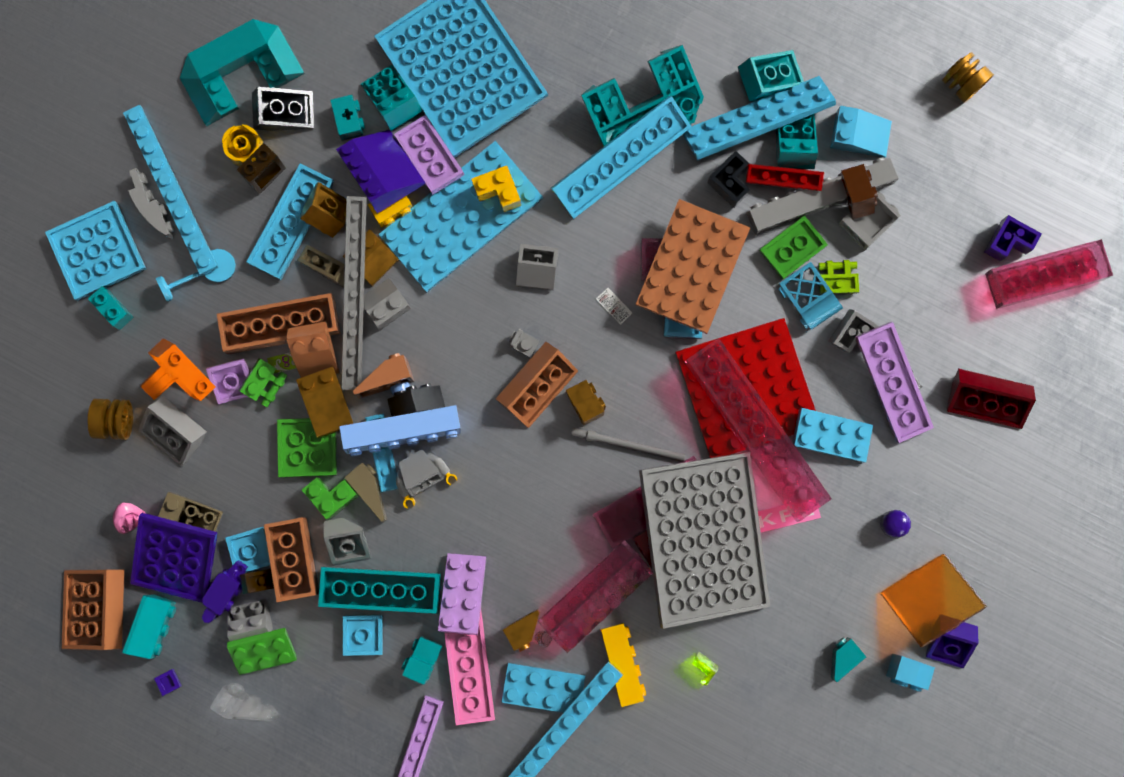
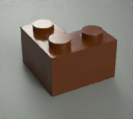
(860, 193)

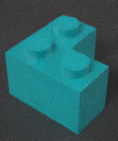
(421, 663)

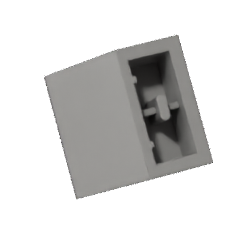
(537, 267)
(249, 620)

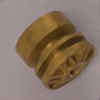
(967, 77)
(110, 419)

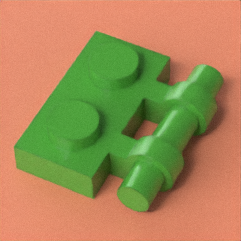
(258, 379)

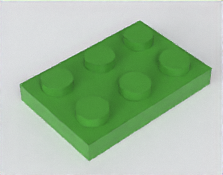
(793, 247)
(262, 651)

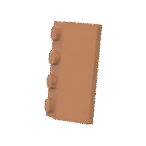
(537, 384)

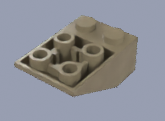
(190, 512)

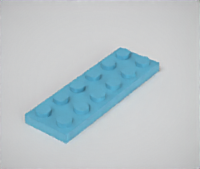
(285, 228)

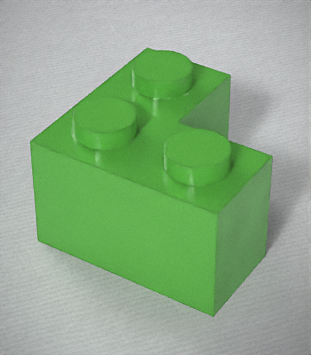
(330, 502)

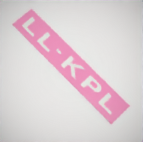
(780, 517)

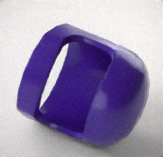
(895, 524)

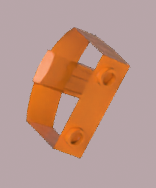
(176, 368)

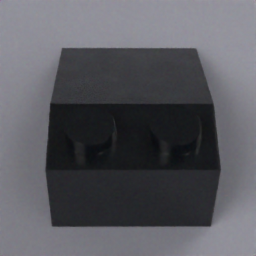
(282, 109)

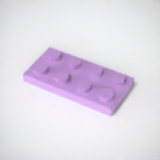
(429, 154)
(462, 594)

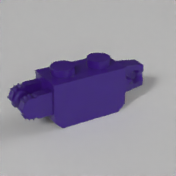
(222, 591)

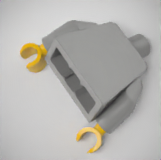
(419, 473)

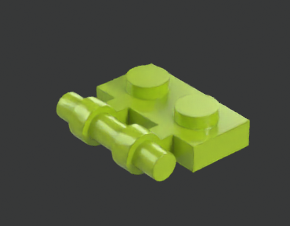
(840, 283)

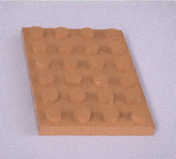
(692, 266)

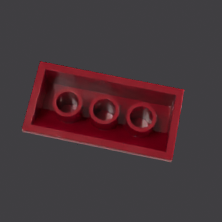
(991, 398)

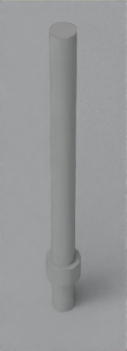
(592, 436)

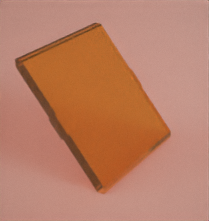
(933, 600)

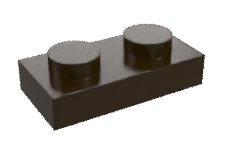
(256, 581)

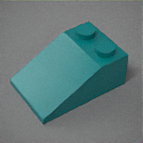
(770, 74)

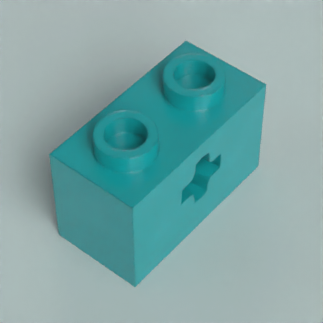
(347, 106)
(110, 308)

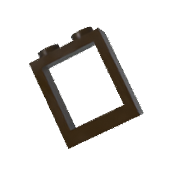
(263, 170)

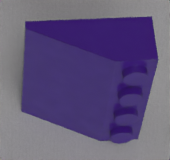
(380, 168)

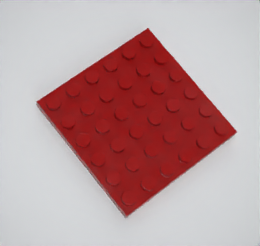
(773, 370)

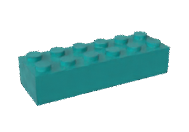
(379, 590)

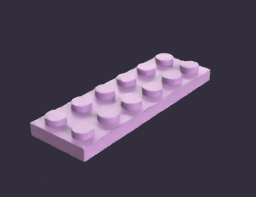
(894, 382)

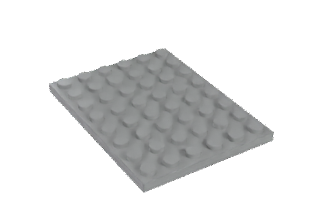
(704, 539)

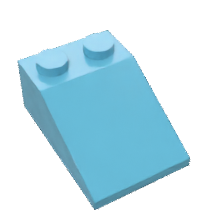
(860, 132)

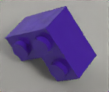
(1012, 234)

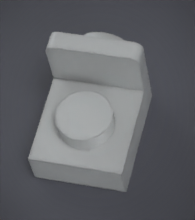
(523, 343)

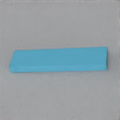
(384, 464)

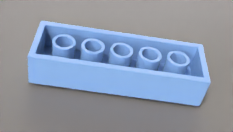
(400, 430)

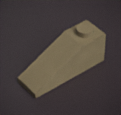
(323, 265)
(366, 485)

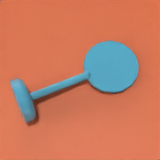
(225, 271)

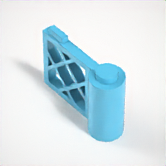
(817, 310)

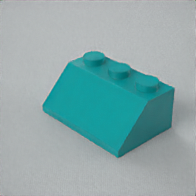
(149, 627)

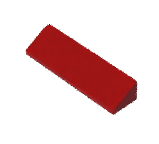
(785, 177)

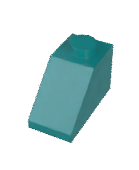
(845, 658)

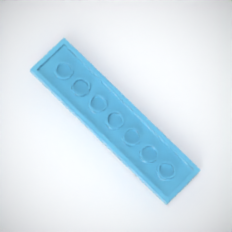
(759, 117)
(621, 157)

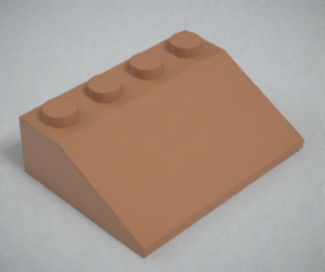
(93, 609)

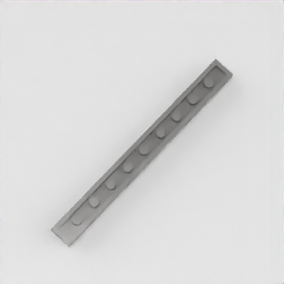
(354, 292)

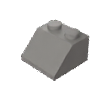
(385, 304)

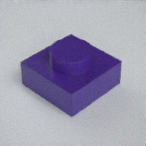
(167, 682)

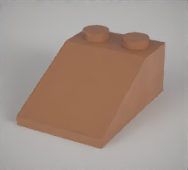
(311, 348)
(387, 374)

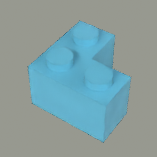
(908, 671)

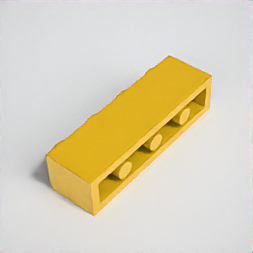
(621, 657)

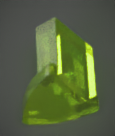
(706, 666)

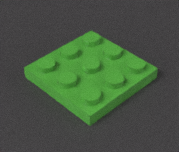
(302, 452)

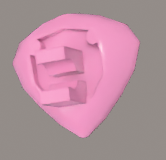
(126, 517)

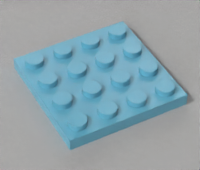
(95, 250)

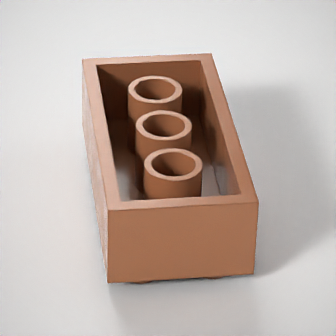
(291, 559)

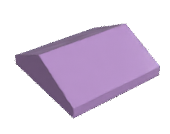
(228, 380)

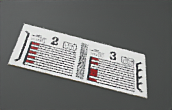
(614, 305)

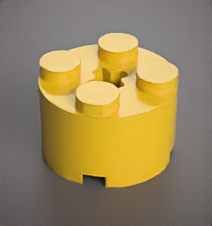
(235, 138)

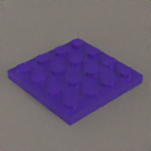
(173, 557)

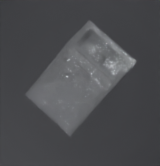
(238, 705)

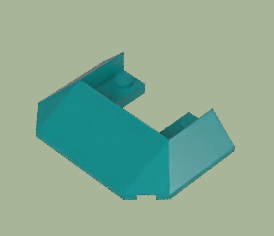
(229, 52)
(673, 77)

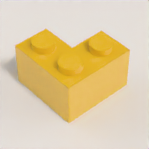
(497, 183)

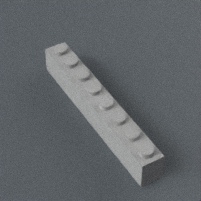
(806, 202)

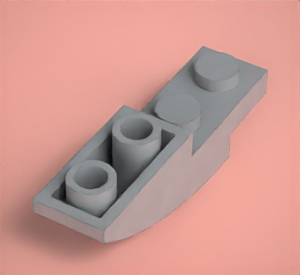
(151, 210)

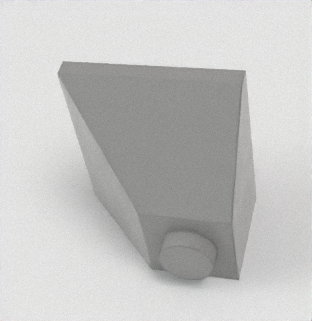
(345, 541)

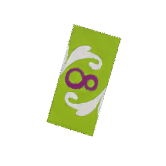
(282, 362)

